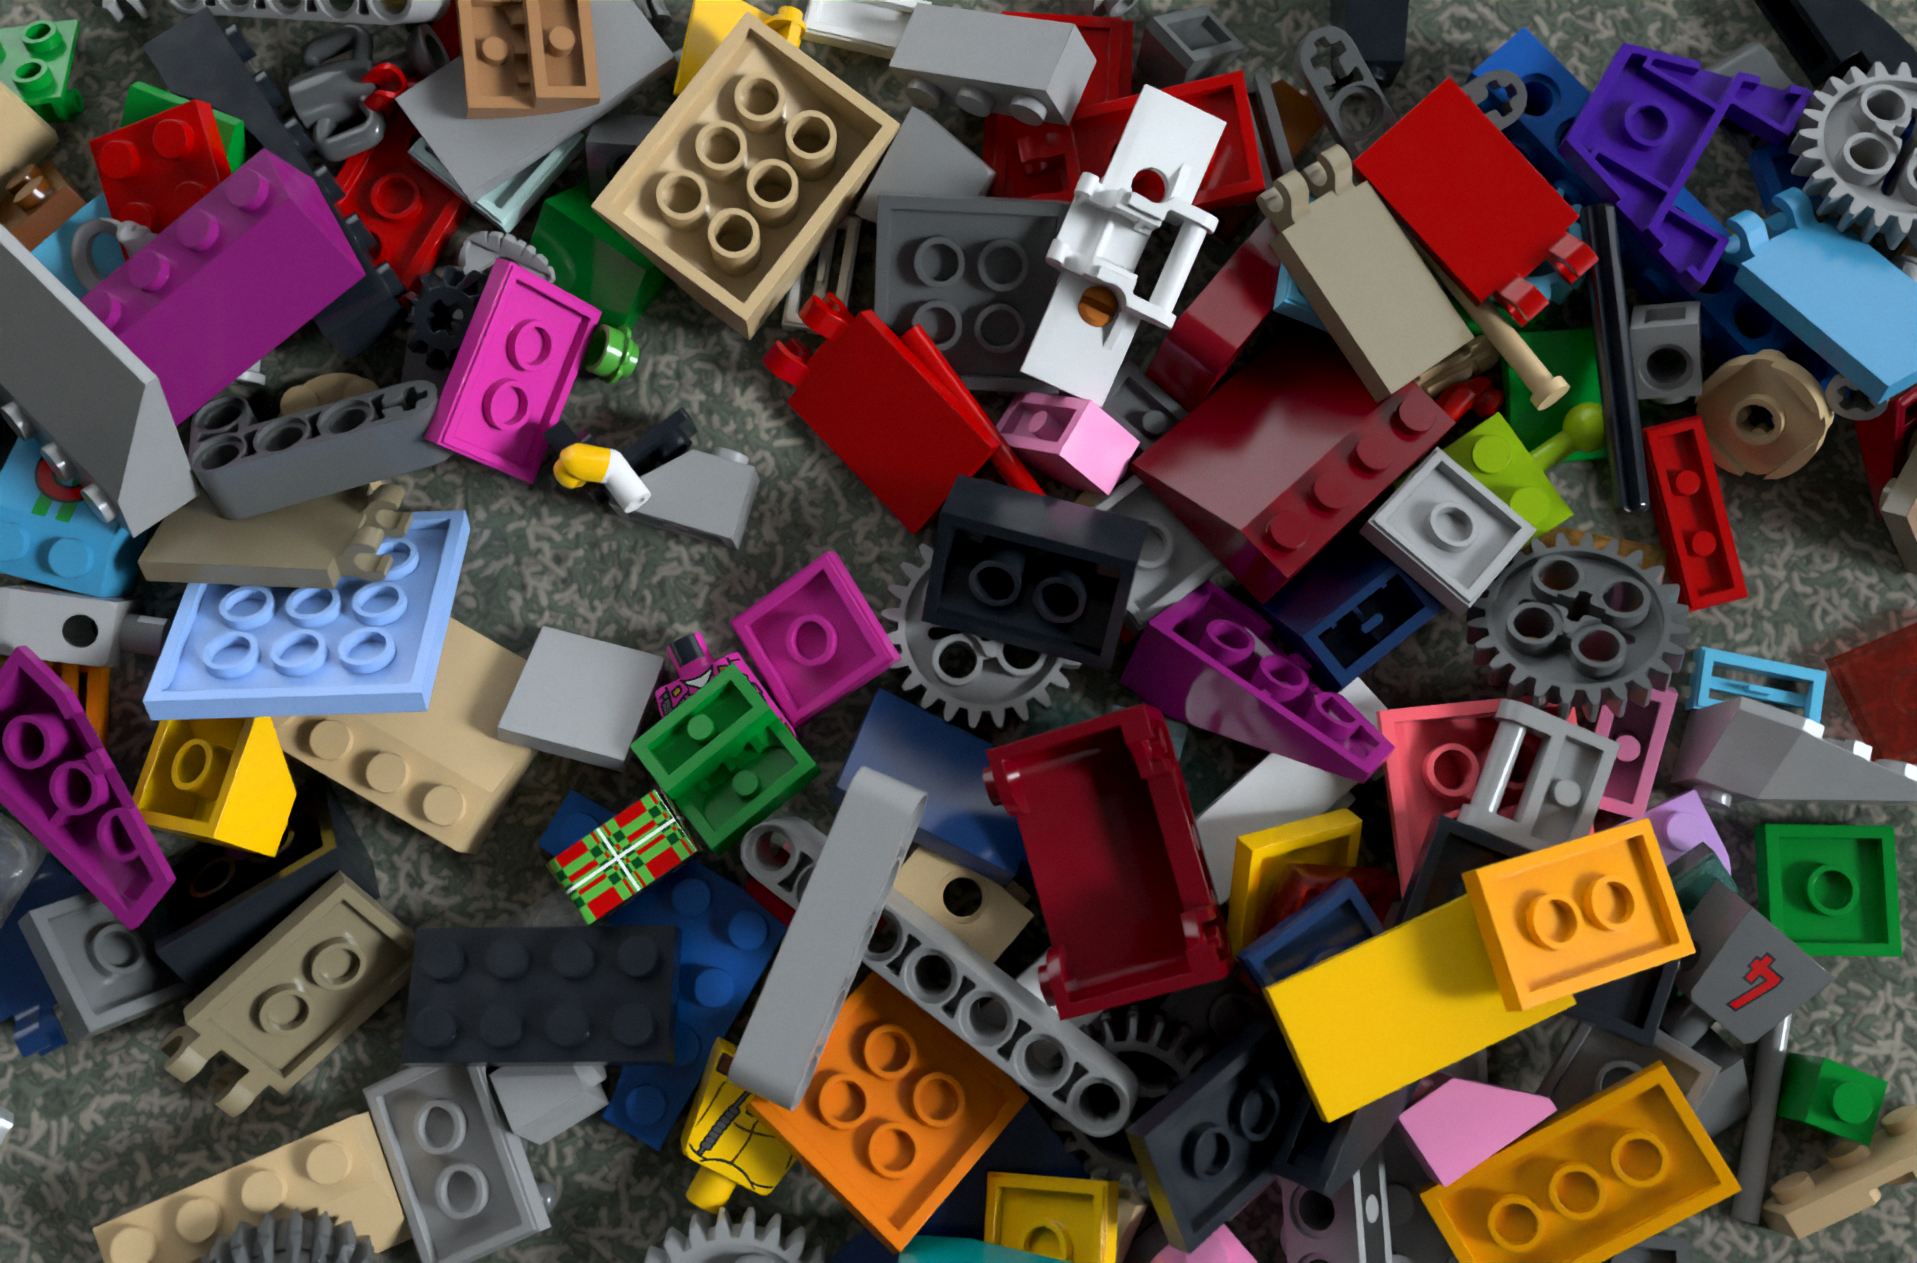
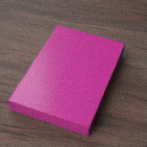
(513, 371)

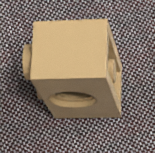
(990, 927)

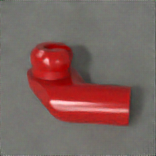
(1470, 394)

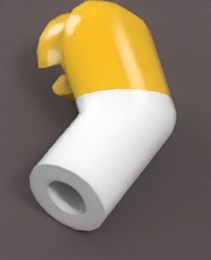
(605, 466)

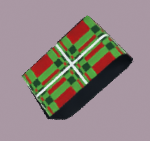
(625, 857)

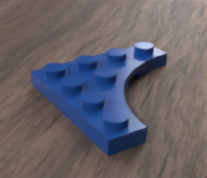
(723, 956)

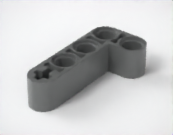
(312, 452)

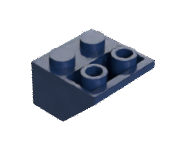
(1347, 609)

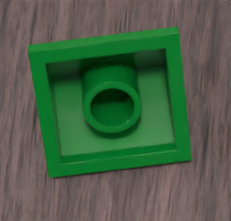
(595, 259)

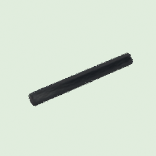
(1615, 361)

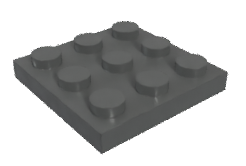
(969, 278)

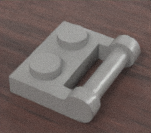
(1561, 786)

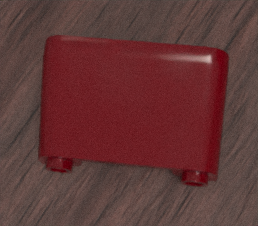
(1113, 861)

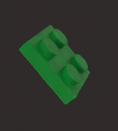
(1830, 887)

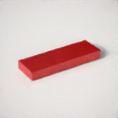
(1691, 514)

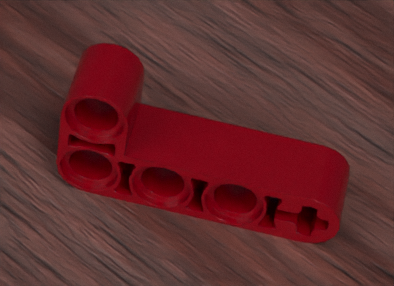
(1219, 322)

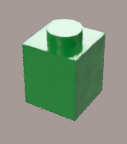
(1830, 1098)

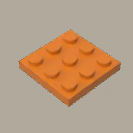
(893, 1112)

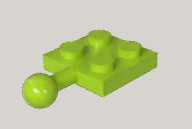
(1517, 476)

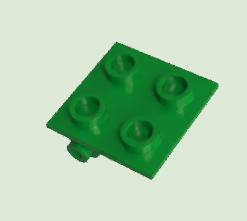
(38, 66)

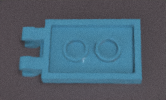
(1829, 292)

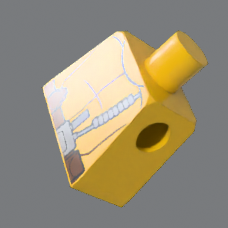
(728, 1138)

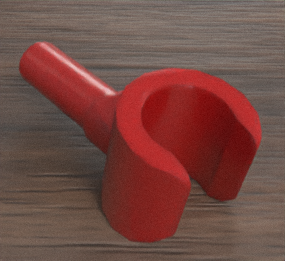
(392, 84)

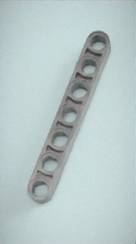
(958, 1004)

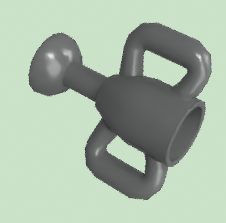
(333, 93)

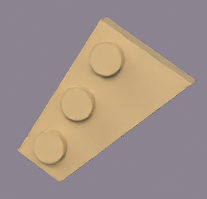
(1848, 1181)

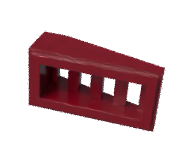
(1886, 441)

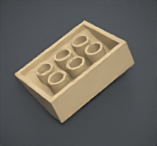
(748, 174)
(432, 766)

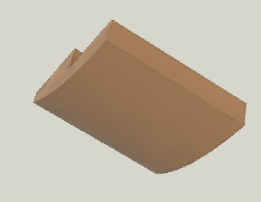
(526, 57)

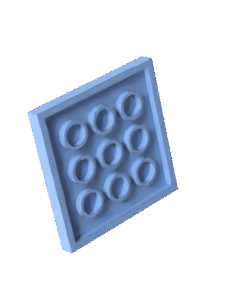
(315, 648)

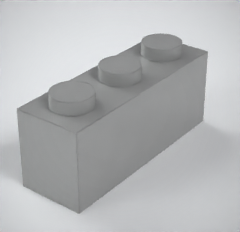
(993, 64)

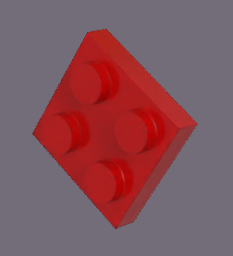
(161, 165)

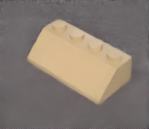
(327, 1171)

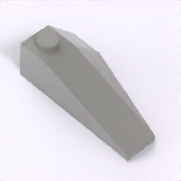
(1771, 756)

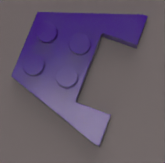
(1647, 133)

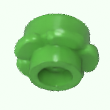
(611, 353)

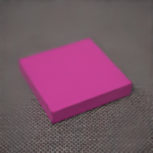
(815, 639)

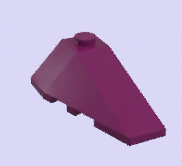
(1220, 671)
(70, 792)

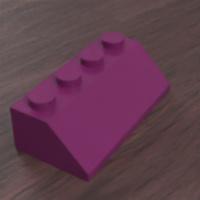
(228, 281)

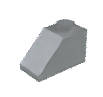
(699, 496)

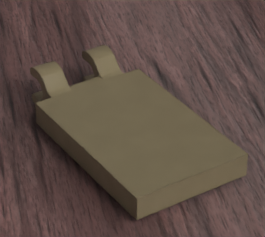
(1361, 274)
(285, 547)
(294, 995)

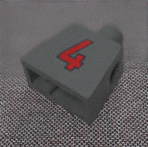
(1741, 972)

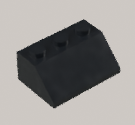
(1033, 571)
(236, 897)

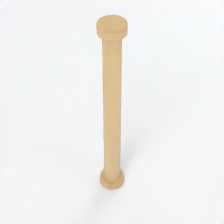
(1505, 339)

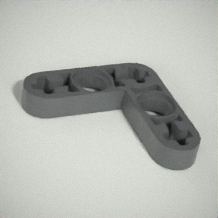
(1366, 86)

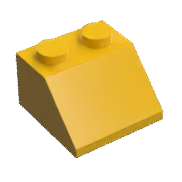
(218, 783)

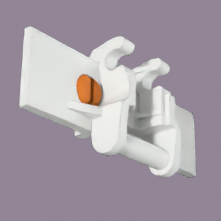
(1104, 237)

